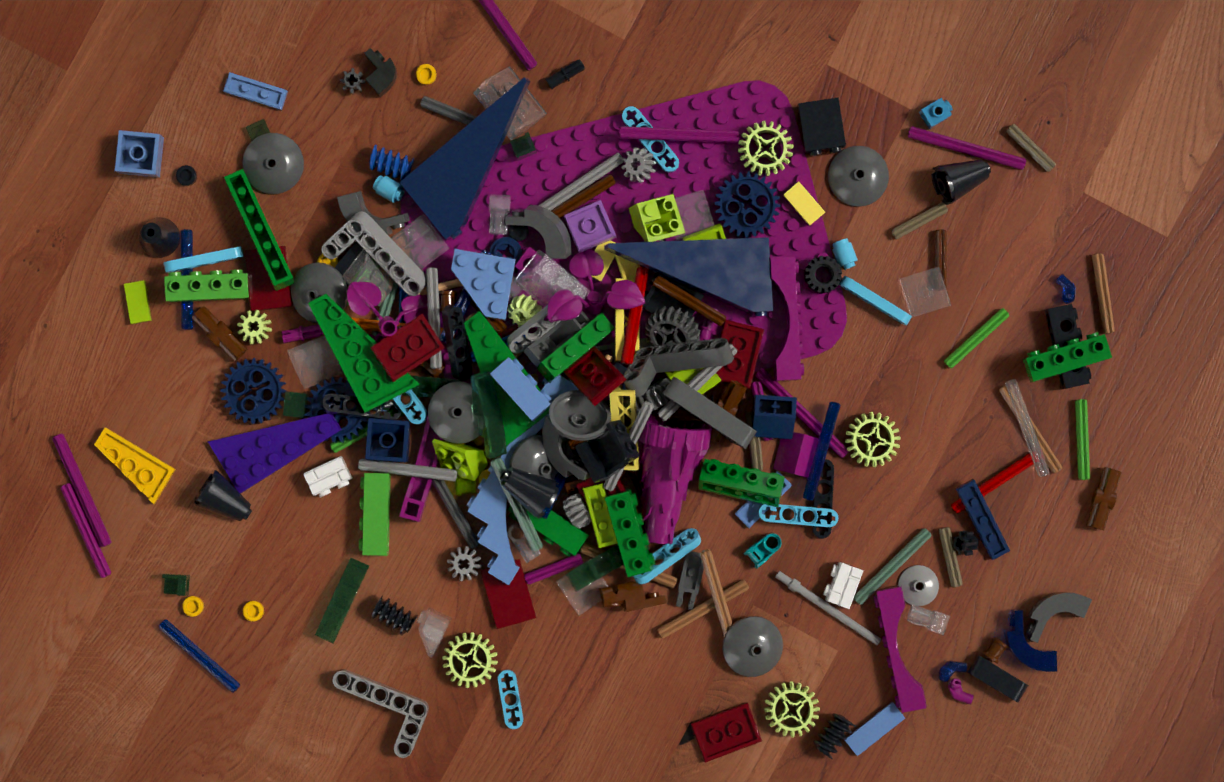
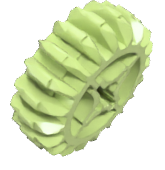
(771, 155)
(874, 430)
(479, 664)
(799, 703)

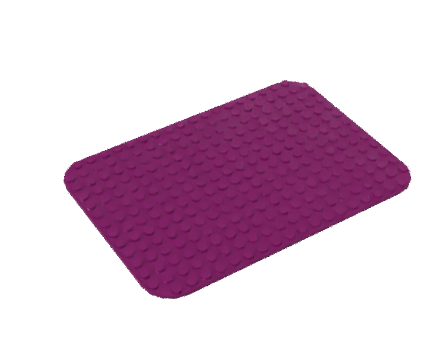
(704, 166)

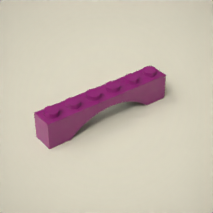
(783, 277)
(419, 487)
(910, 691)

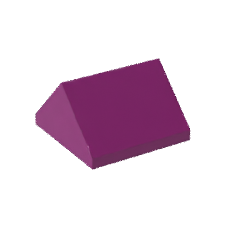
(796, 454)

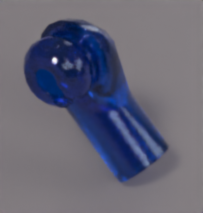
(1068, 290)
(950, 668)

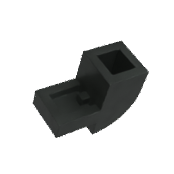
(384, 76)

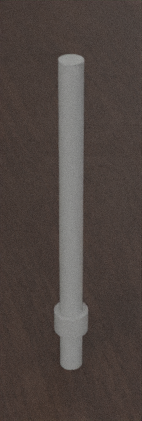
(794, 586)

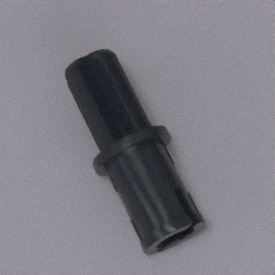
(565, 74)

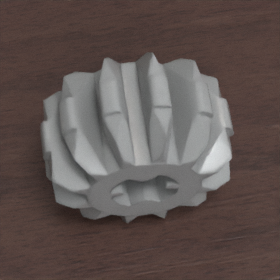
(635, 158)
(577, 510)
(465, 570)

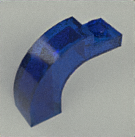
(1036, 659)

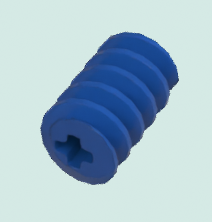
(390, 163)

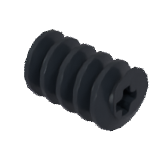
(393, 616)
(833, 735)

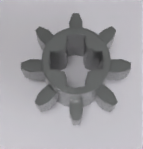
(348, 77)

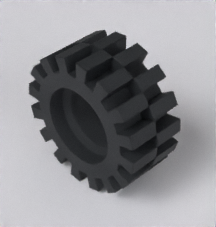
(829, 263)

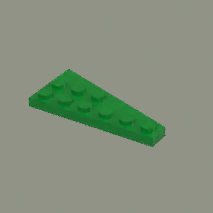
(489, 354)
(357, 360)

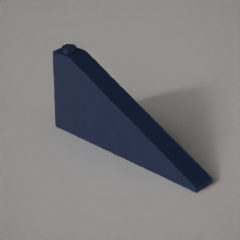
(455, 174)
(721, 268)

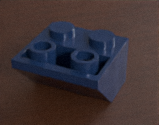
(774, 416)

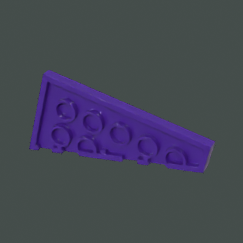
(262, 452)

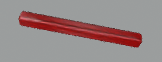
(634, 319)
(998, 479)

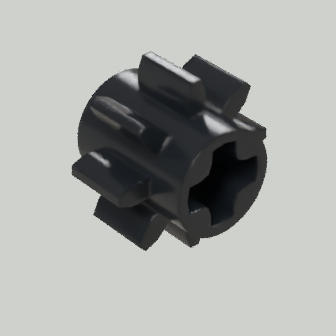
(965, 543)

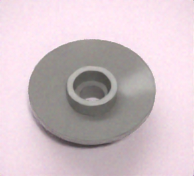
(911, 577)

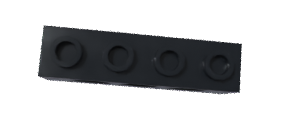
(1054, 317)

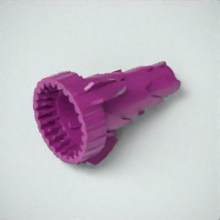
(669, 457)

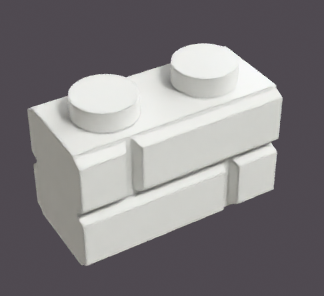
(328, 476)
(843, 584)

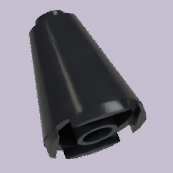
(958, 179)
(159, 237)
(530, 490)
(222, 498)

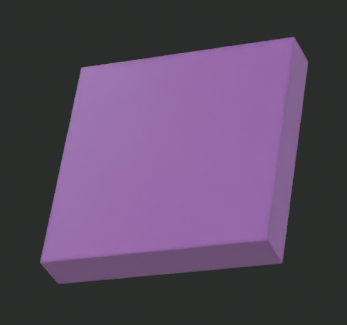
(590, 226)

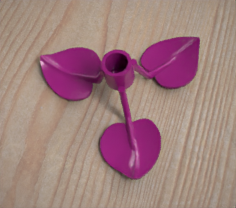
(365, 295)
(565, 306)

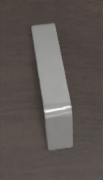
(377, 250)
(388, 702)

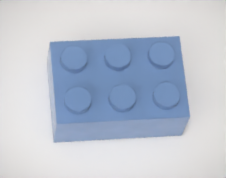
(521, 388)

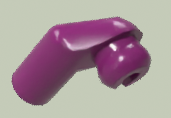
(957, 692)

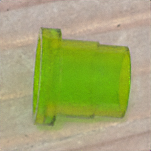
(465, 486)

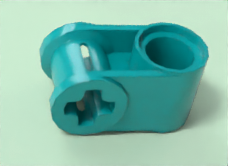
(762, 550)

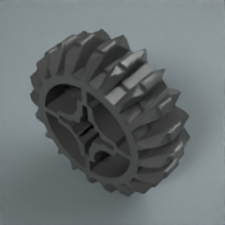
(665, 321)
(653, 395)

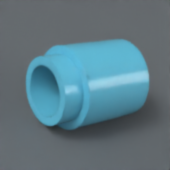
(388, 188)
(844, 253)

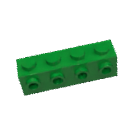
(1067, 358)
(741, 482)
(629, 533)

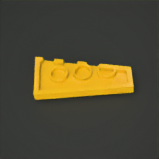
(141, 467)

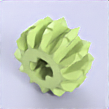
(523, 309)
(254, 334)

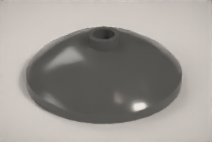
(288, 163)
(848, 186)
(321, 280)
(442, 417)
(577, 417)
(532, 457)
(744, 637)

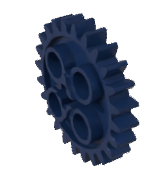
(757, 189)
(244, 374)
(339, 387)

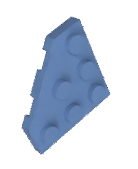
(485, 280)

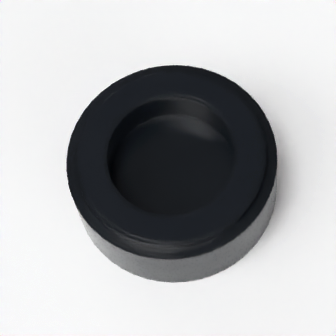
(186, 175)
(518, 232)

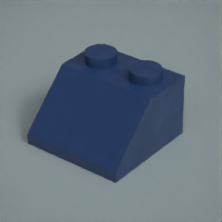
(388, 440)

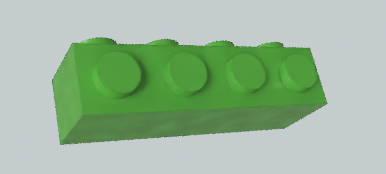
(206, 287)
(375, 514)

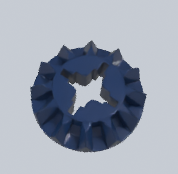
(502, 244)

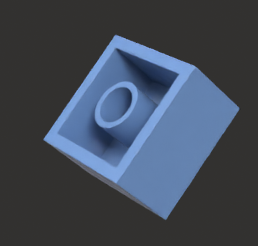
(139, 153)

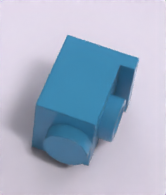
(931, 118)

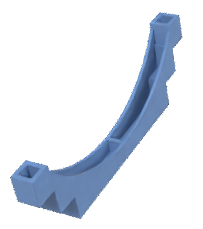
(491, 501)

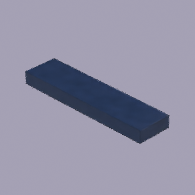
(982, 519)

